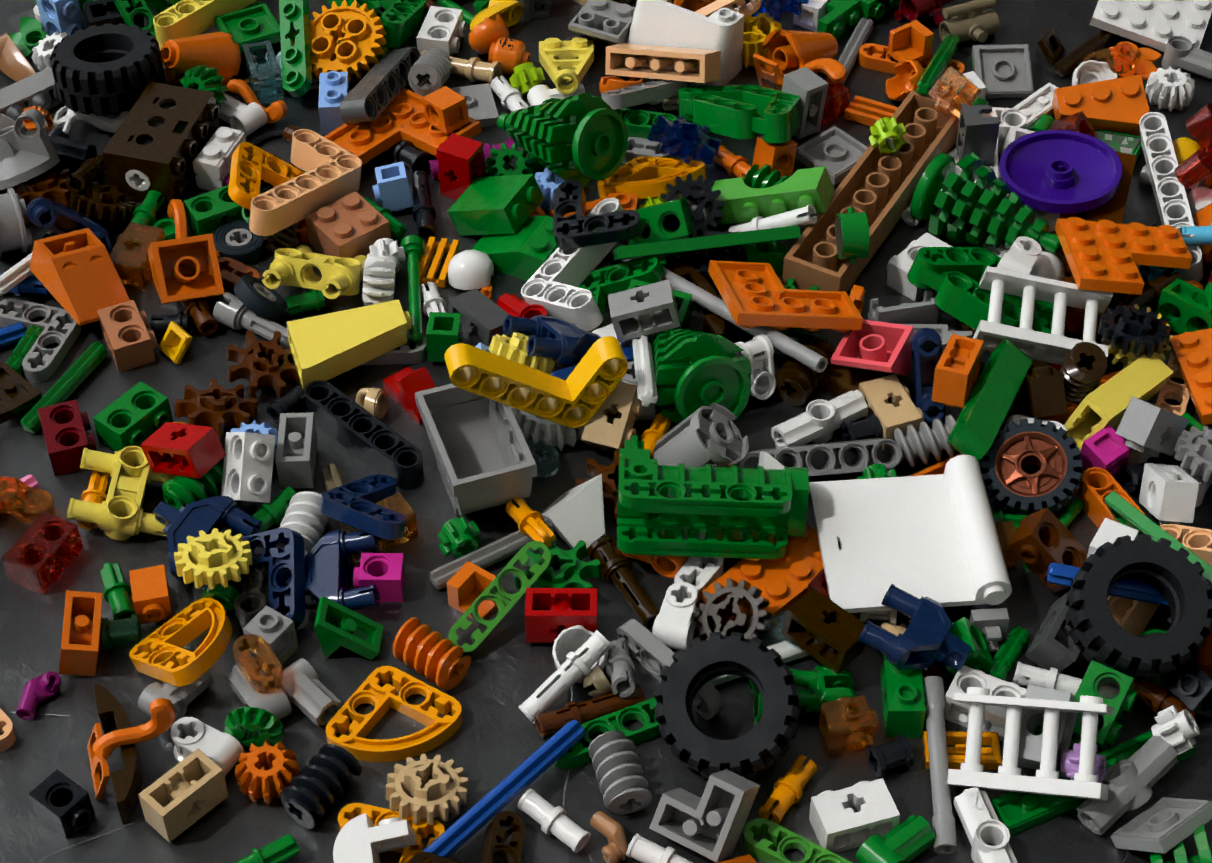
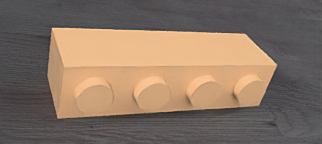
(663, 62)

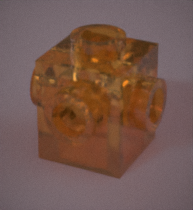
(952, 91)
(847, 724)

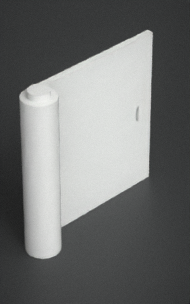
(910, 532)

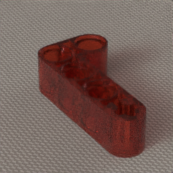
(1199, 164)

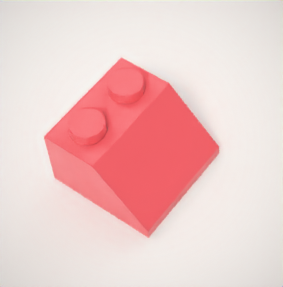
(876, 348)

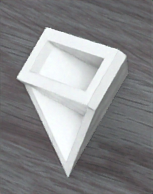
(579, 513)

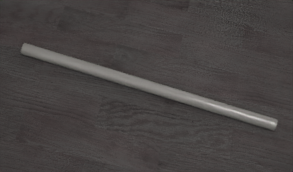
(717, 306)

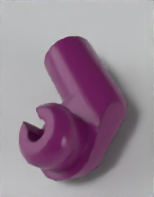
(36, 692)

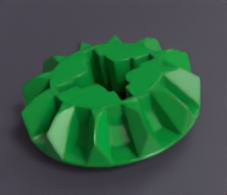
(246, 721)

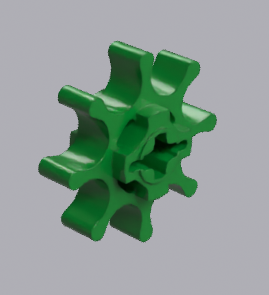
(564, 569)

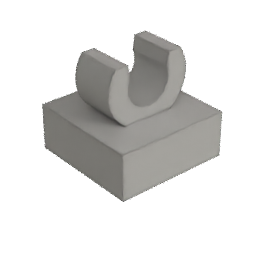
(993, 624)

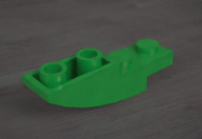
(845, 14)

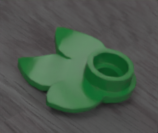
(29, 35)

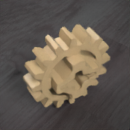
(426, 789)

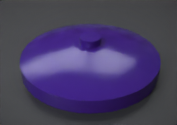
(1061, 171)

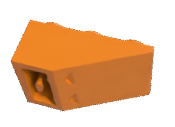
(78, 273)

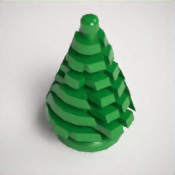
(572, 136)
(975, 206)
(698, 371)

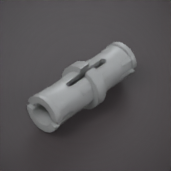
(620, 669)

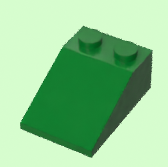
(521, 252)

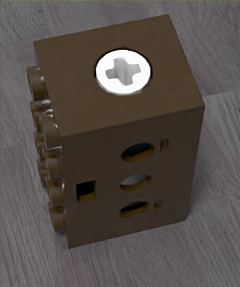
(161, 142)

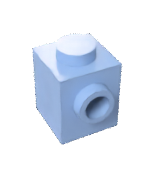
(393, 187)

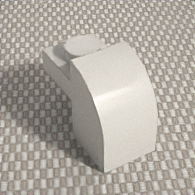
(362, 841)

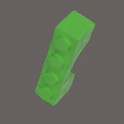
(799, 190)

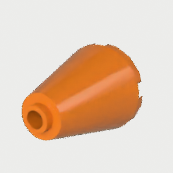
(795, 48)
(207, 49)

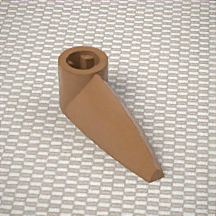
(13, 61)

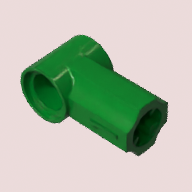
(899, 844)

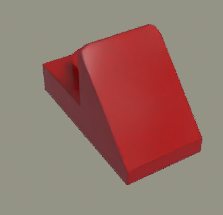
(404, 384)

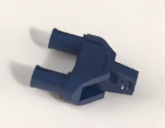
(63, 219)
(551, 337)
(925, 354)
(202, 515)
(328, 569)
(925, 638)

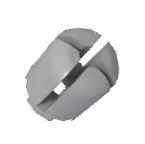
(703, 439)

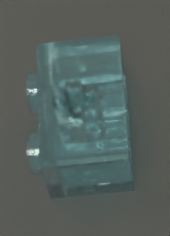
(263, 72)

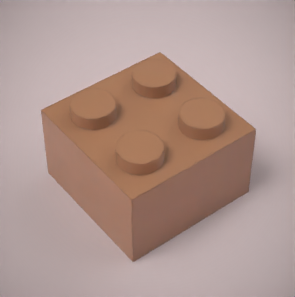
(346, 227)

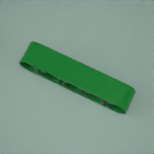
(989, 400)

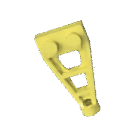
(566, 61)

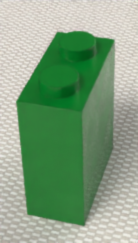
(496, 205)

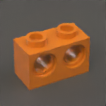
(957, 370)

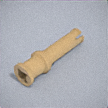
(475, 69)

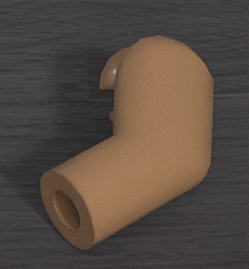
(615, 835)

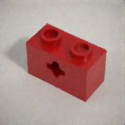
(459, 164)
(183, 449)
(556, 609)

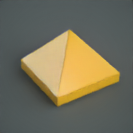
(175, 342)

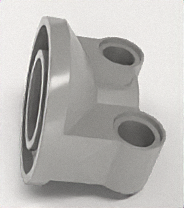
(25, 152)

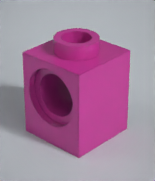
(1105, 451)
(384, 571)

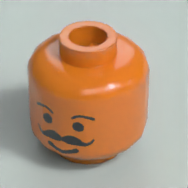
(509, 53)

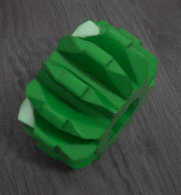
(205, 79)
(507, 157)

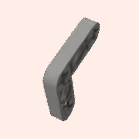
(16, 311)

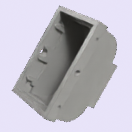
(476, 448)

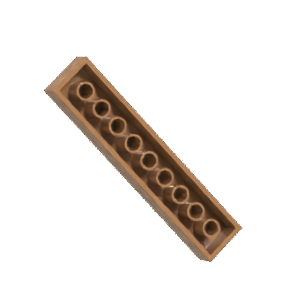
(875, 185)

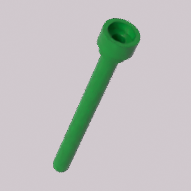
(414, 249)

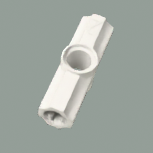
(820, 420)
(983, 828)

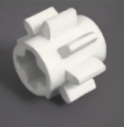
(390, 249)
(1176, 728)

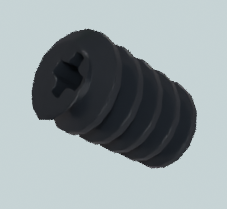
(318, 783)

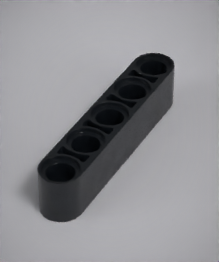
(365, 435)

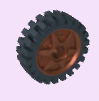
(1032, 446)

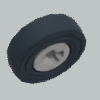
(238, 242)
(259, 298)

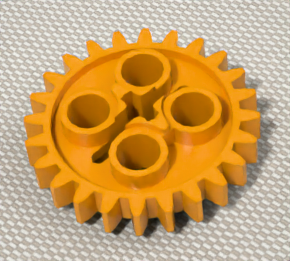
(345, 39)

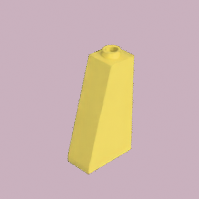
(345, 339)
(1110, 400)

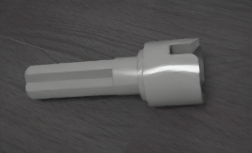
(239, 316)

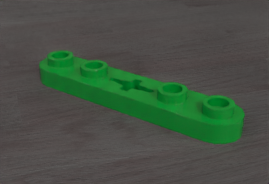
(297, 54)

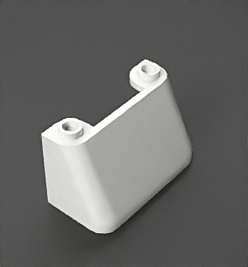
(674, 26)

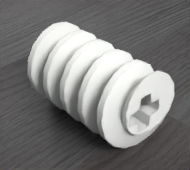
(306, 518)

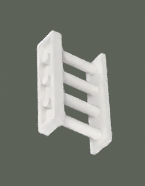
(1036, 344)
(1047, 778)

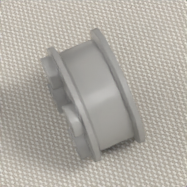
(12, 227)

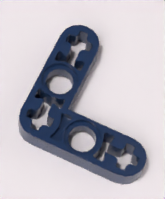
(357, 506)
(279, 562)

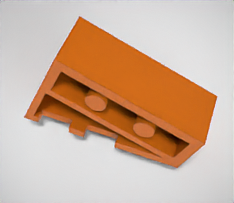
(1107, 104)

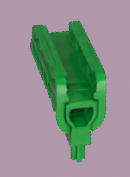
(707, 508)

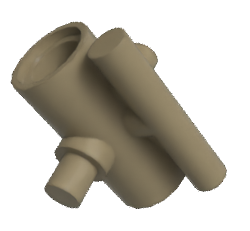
(970, 21)

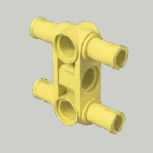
(296, 265)
(122, 511)

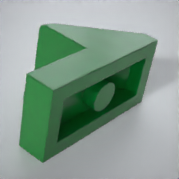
(346, 628)

